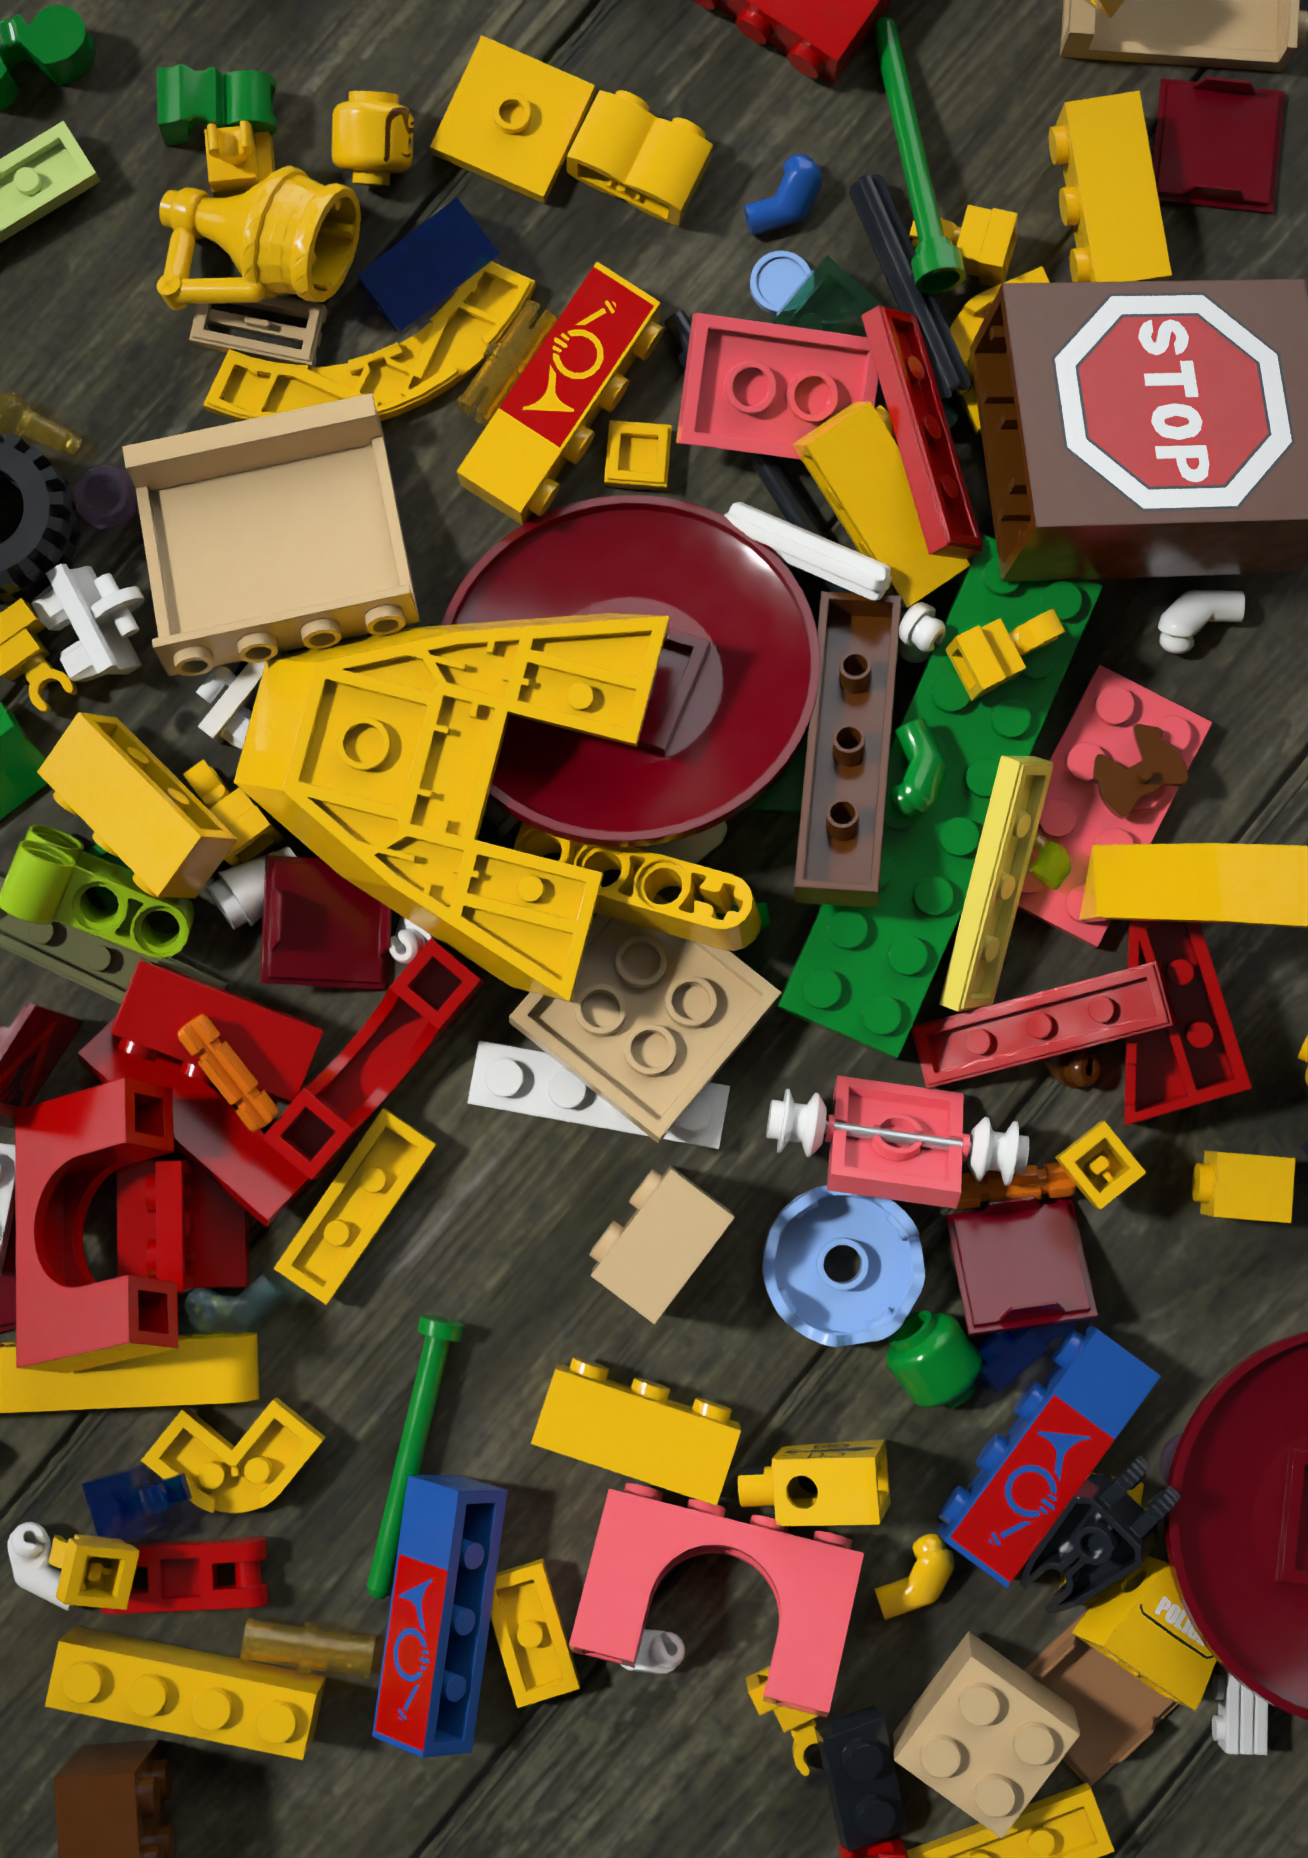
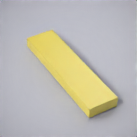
(996, 882)

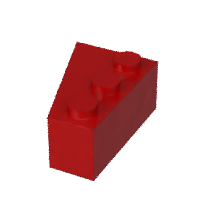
(1201, 1053)

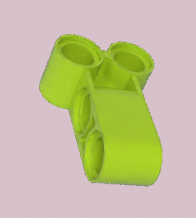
(51, 884)

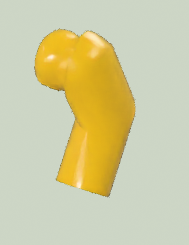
(924, 1582)

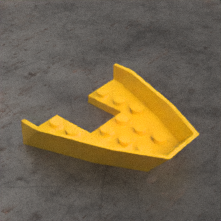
(391, 755)
(1198, 884)

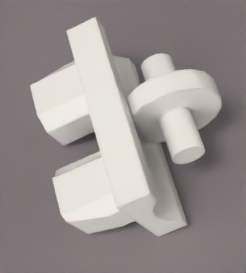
(99, 617)
(231, 713)

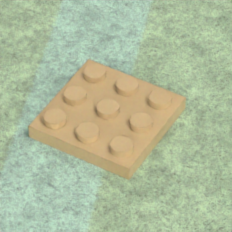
(648, 1019)

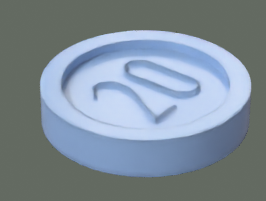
(776, 279)

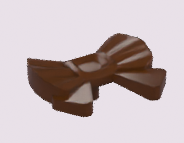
(1159, 766)

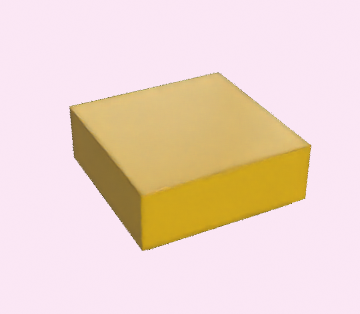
(638, 456)

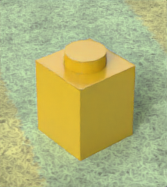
(1245, 1186)

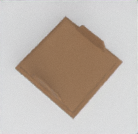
(1109, 1703)

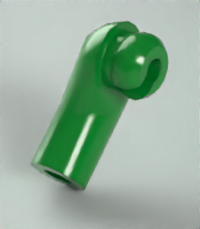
(924, 773)

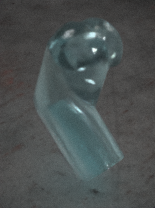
(232, 1314)

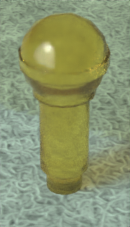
(19, 420)

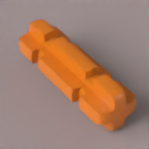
(228, 1073)
(1034, 1182)

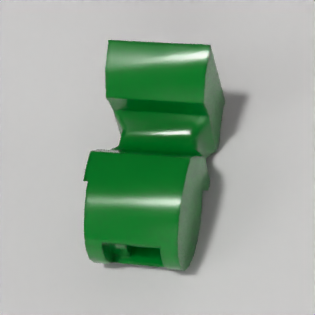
(52, 42)
(212, 98)

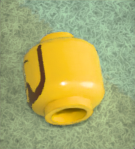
(372, 137)

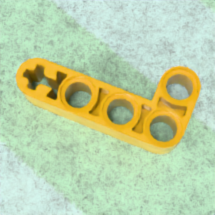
(645, 875)

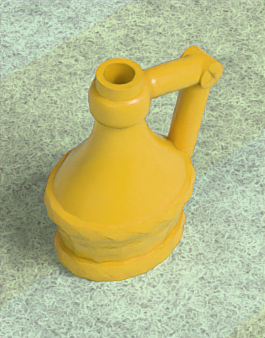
(280, 235)

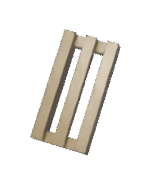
(308, 336)

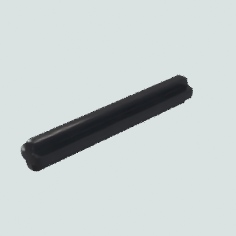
(894, 255)

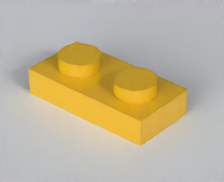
(532, 1635)

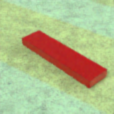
(922, 433)
(1044, 1024)
(206, 1129)

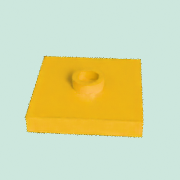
(512, 119)

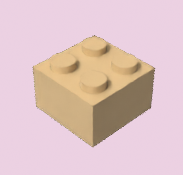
(660, 1243)
(985, 1734)

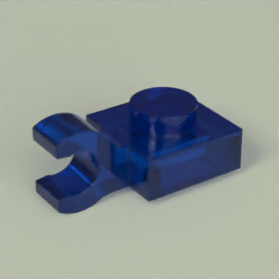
(1010, 1353)
(129, 1504)

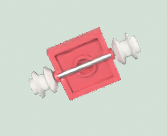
(897, 1141)

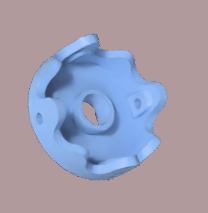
(853, 1310)

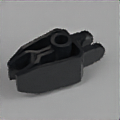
(1101, 1534)

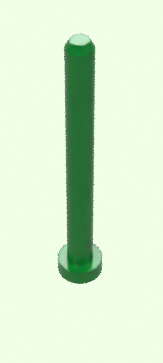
(438, 1334)

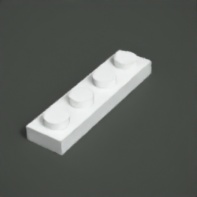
(542, 1087)

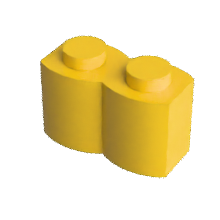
(640, 156)

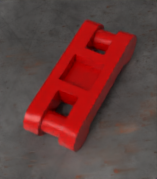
(185, 1576)

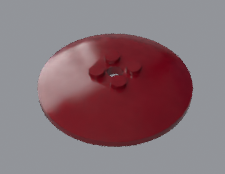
(727, 686)
(1244, 1522)

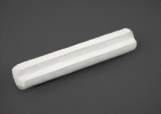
(813, 552)

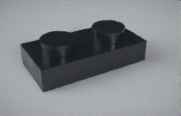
(861, 1778)

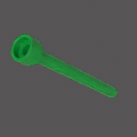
(936, 261)

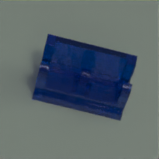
(426, 266)

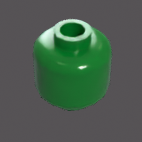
(933, 1360)

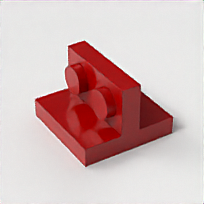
(180, 1226)

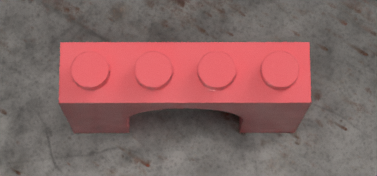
(648, 1538)

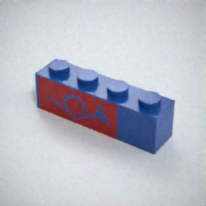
(1045, 1453)
(439, 1615)

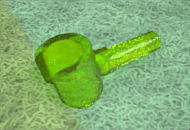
(1051, 864)

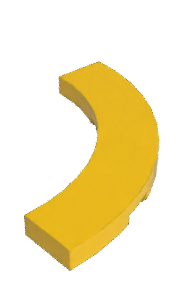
(397, 375)

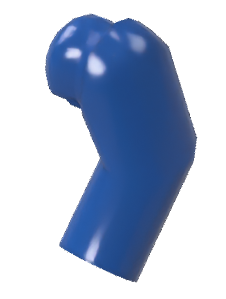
(792, 200)

